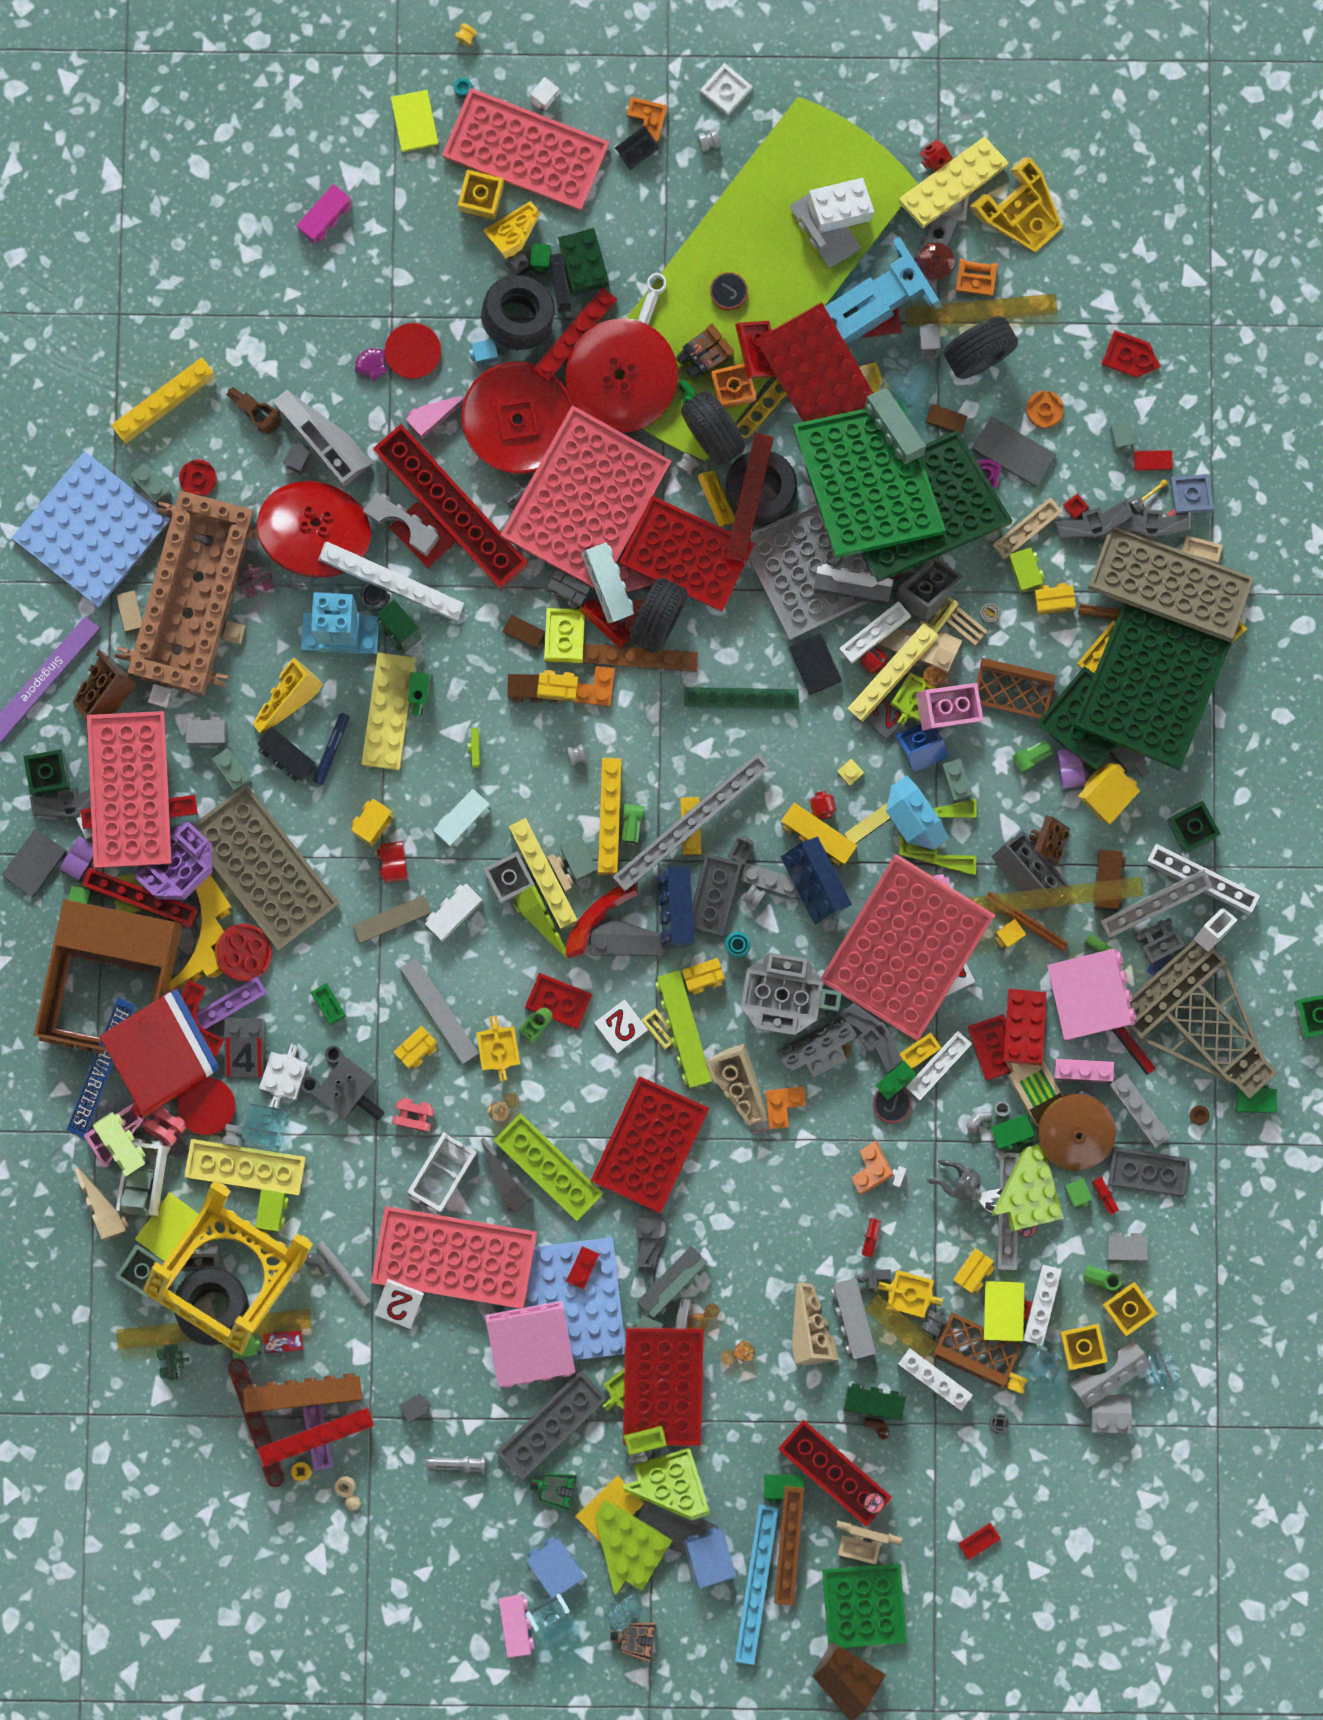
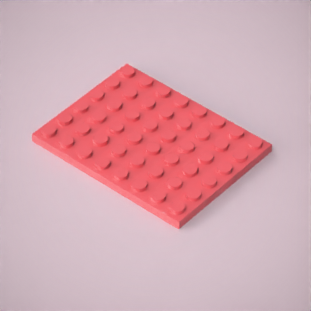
(584, 494)
(907, 947)

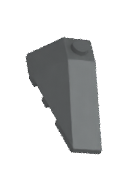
(510, 1187)

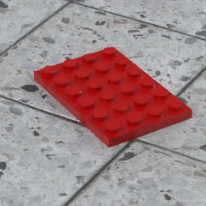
(815, 365)
(685, 551)
(649, 1144)
(664, 1383)

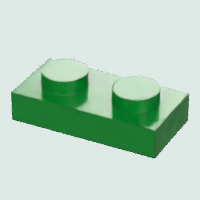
(896, 1080)

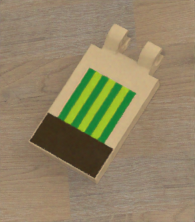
(1034, 1087)

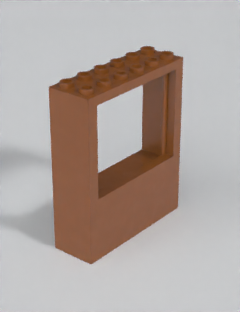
(109, 939)

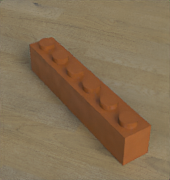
(301, 1394)

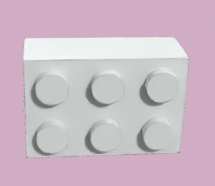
(840, 205)

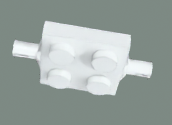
(283, 1076)

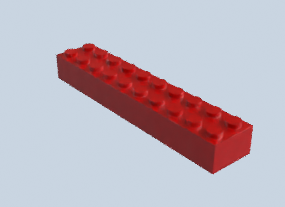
(450, 507)

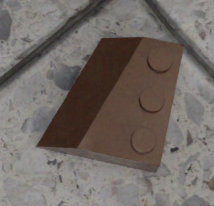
(105, 687)
(847, 1680)

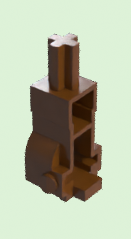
(251, 407)

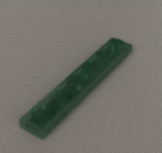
(741, 698)

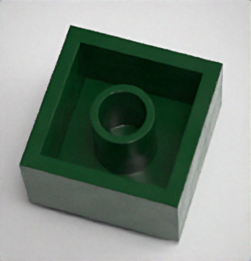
(46, 772)
(1193, 827)

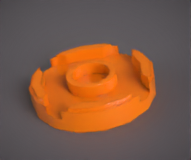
(1044, 409)

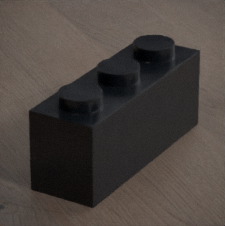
(286, 755)

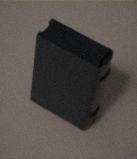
(560, 282)
(815, 664)

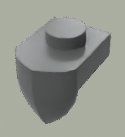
(741, 849)

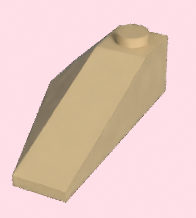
(939, 654)

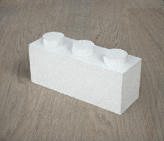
(453, 912)

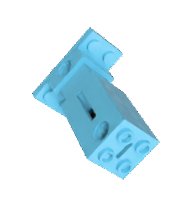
(875, 300)
(338, 626)

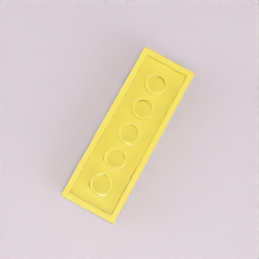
(953, 182)
(388, 711)
(245, 1167)

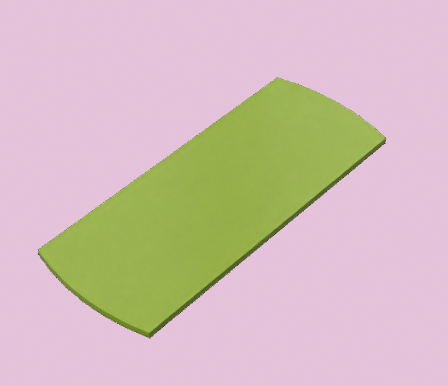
(761, 241)

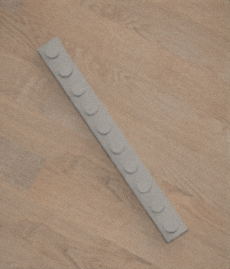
(691, 822)

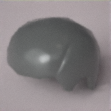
(374, 597)

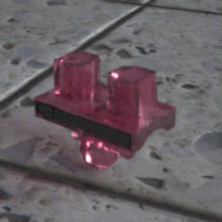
(248, 585)

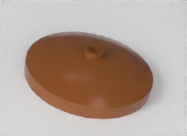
(1071, 1116)

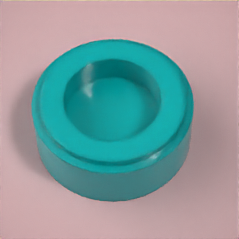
(462, 87)

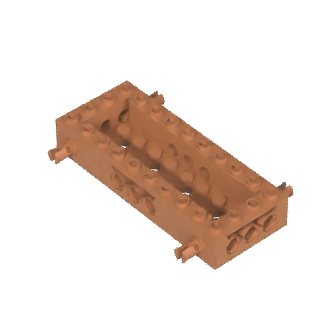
(176, 591)

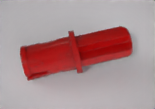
(1105, 1196)
(871, 1237)

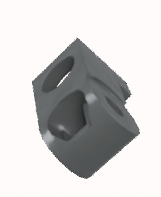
(518, 264)

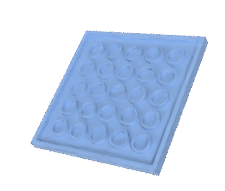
(91, 529)
(590, 1314)

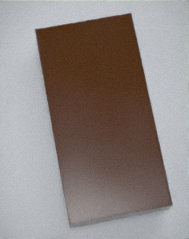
(946, 418)
(524, 631)

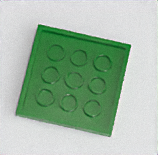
(864, 1605)

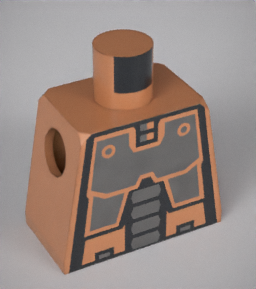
(636, 1639)

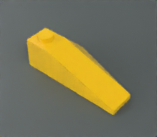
(294, 690)

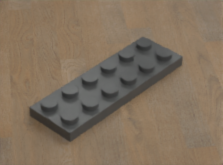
(551, 1425)

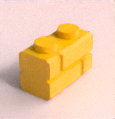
(1054, 599)
(557, 686)
(703, 976)
(416, 1047)
(973, 1271)

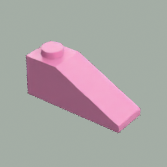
(429, 416)

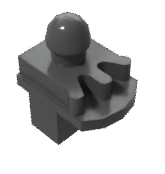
(871, 1278)

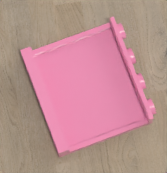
(1091, 994)
(530, 1344)

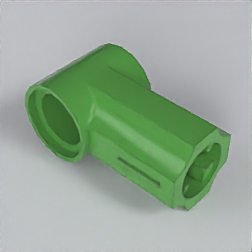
(1030, 757)
(632, 819)
(1099, 1278)

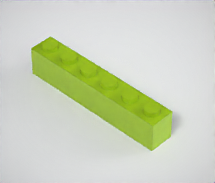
(684, 1030)

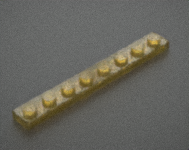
(981, 310)

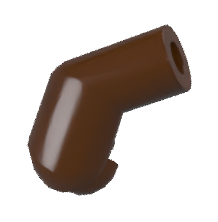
(879, 1426)

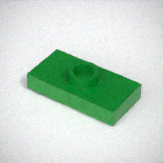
(328, 1004)

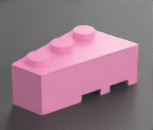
(130, 1123)

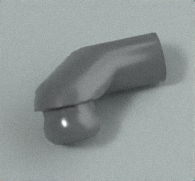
(318, 1260)

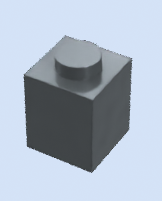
(297, 458)
(415, 1407)

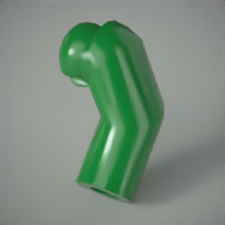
(689, 391)

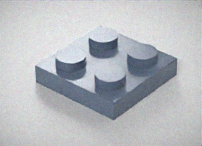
(1191, 494)

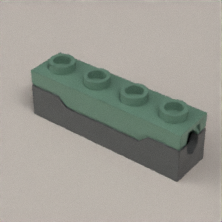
(672, 1282)

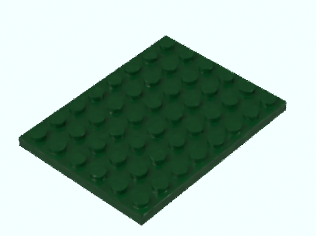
(964, 502)
(1152, 685)

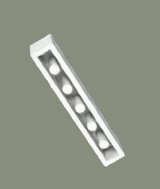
(1222, 890)

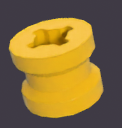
(465, 34)
(1016, 1383)
(300, 1469)

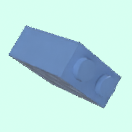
(709, 1557)
(555, 1567)

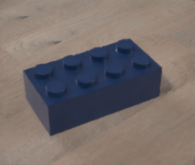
(816, 880)
(676, 907)

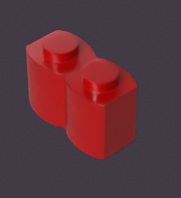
(393, 862)

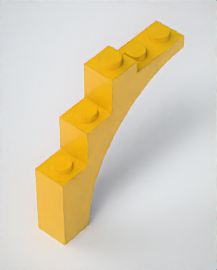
(213, 906)

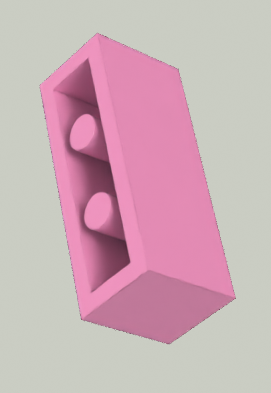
(1083, 1071)
(516, 1625)

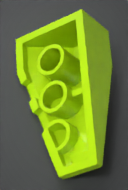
(535, 912)

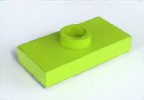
(474, 747)
(645, 1440)

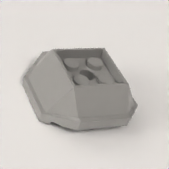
(788, 974)

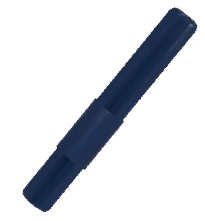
(331, 749)

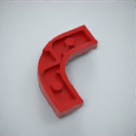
(192, 995)

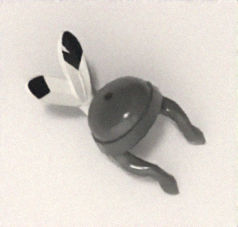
(968, 1186)

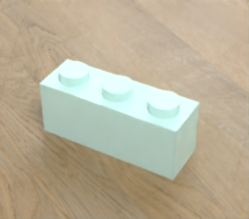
(462, 818)

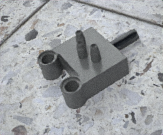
(344, 1087)

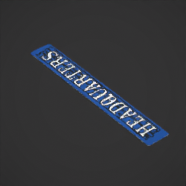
(97, 1075)

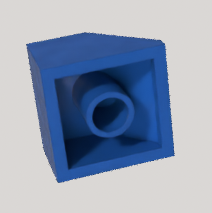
(922, 747)

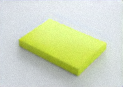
(414, 120)
(564, 635)
(164, 1232)
(1004, 1311)

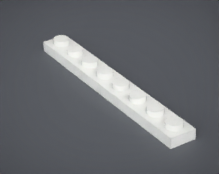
(391, 581)

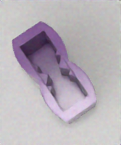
(1070, 770)
(78, 859)

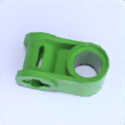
(534, 1027)

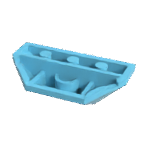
(915, 816)

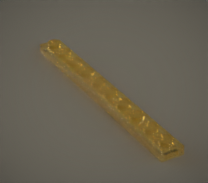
(1061, 895)
(173, 1334)

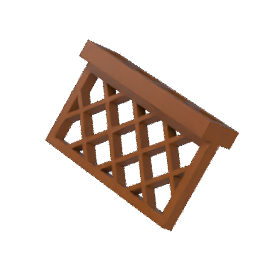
(1018, 672)
(968, 1365)

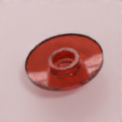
(932, 269)

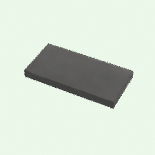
(1013, 451)
(715, 894)
(1148, 1171)

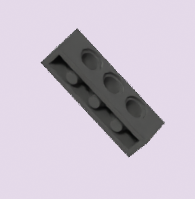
(946, 227)

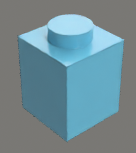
(484, 352)

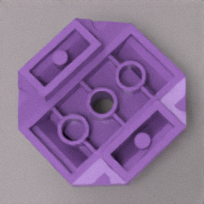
(189, 868)

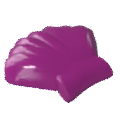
(371, 363)
(991, 470)

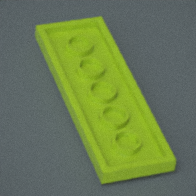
(548, 1167)

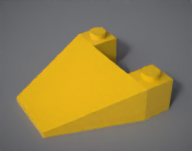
(1027, 213)

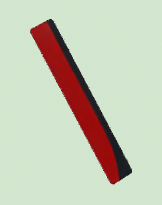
(1134, 1049)

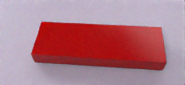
(614, 631)

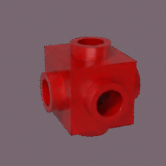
(935, 156)

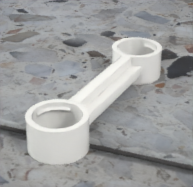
(651, 298)

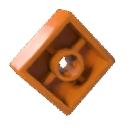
(727, 396)

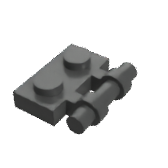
(1162, 946)

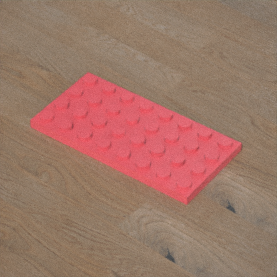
(525, 149)
(129, 789)
(455, 1257)

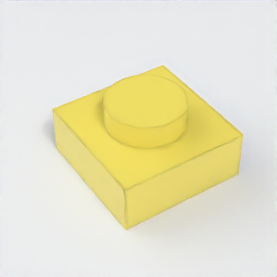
(850, 772)

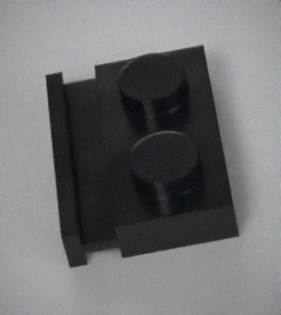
(637, 147)

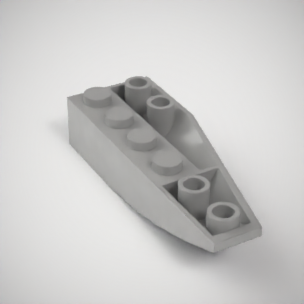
(326, 439)

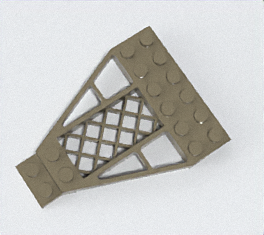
(1171, 988)

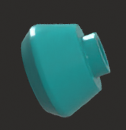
(741, 940)

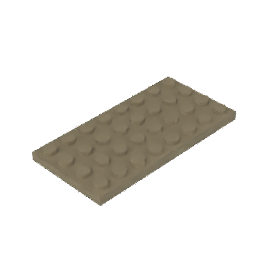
(1171, 583)
(264, 868)

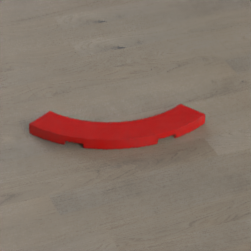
(593, 915)

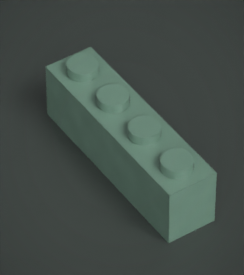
(895, 426)

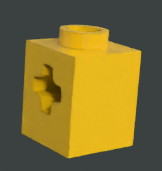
(1009, 934)

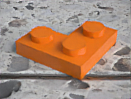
(650, 112)
(600, 692)
(778, 1102)
(876, 1171)

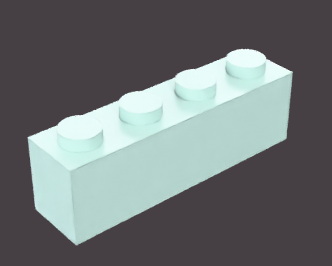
(607, 582)

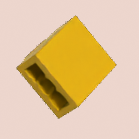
(1108, 792)

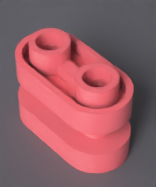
(423, 1110)
(162, 1116)

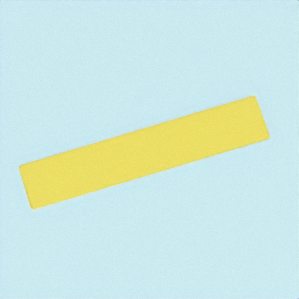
(868, 824)

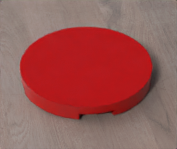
(412, 350)
(243, 952)
(207, 1106)

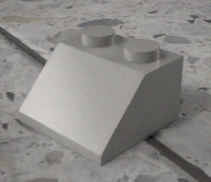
(1112, 1414)

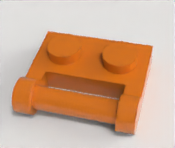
(976, 283)

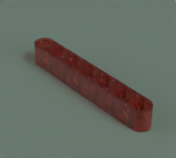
(749, 497)
(255, 1433)

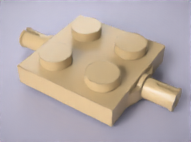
(876, 1537)

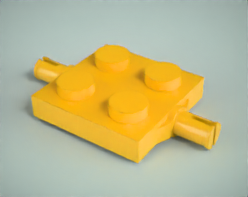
(498, 1048)
(910, 1293)

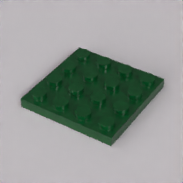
(1061, 716)

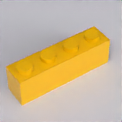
(808, 827)

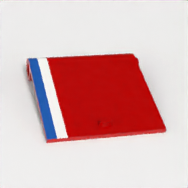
(159, 1053)

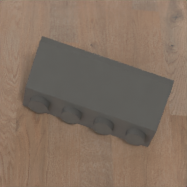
(1027, 867)

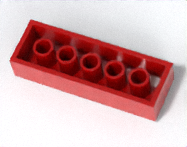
(832, 1471)

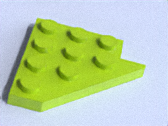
(1029, 1192)
(671, 1484)
(629, 1546)

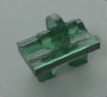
(174, 1362)

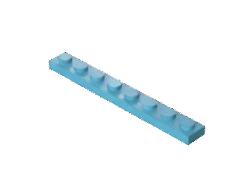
(756, 1584)

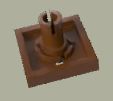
(1050, 839)

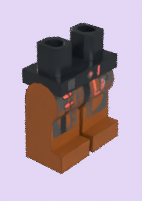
(705, 352)

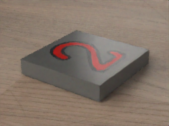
(885, 717)

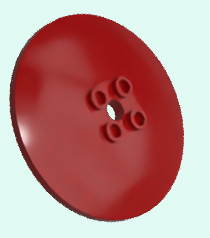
(648, 379)
(500, 395)
(295, 543)

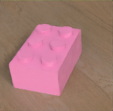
(949, 706)

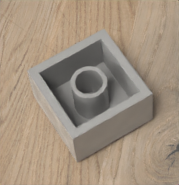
(508, 877)

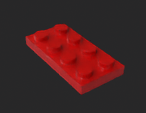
(1024, 1027)

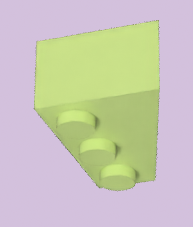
(120, 1143)

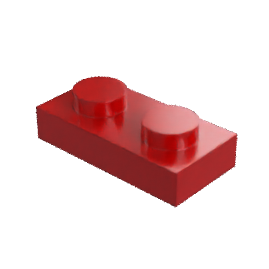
(582, 1267)

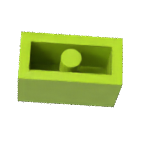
(1026, 570)
(271, 1210)

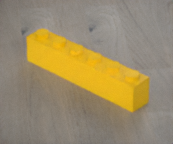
(163, 400)
(609, 816)

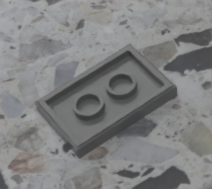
(34, 862)

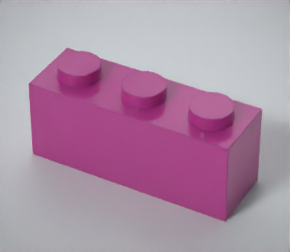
(324, 214)

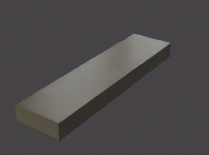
(391, 919)

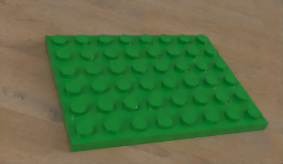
(863, 487)

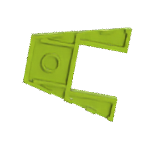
(959, 863)

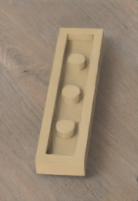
(1027, 528)

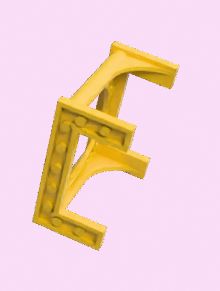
(213, 1211)

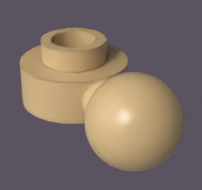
(352, 1502)

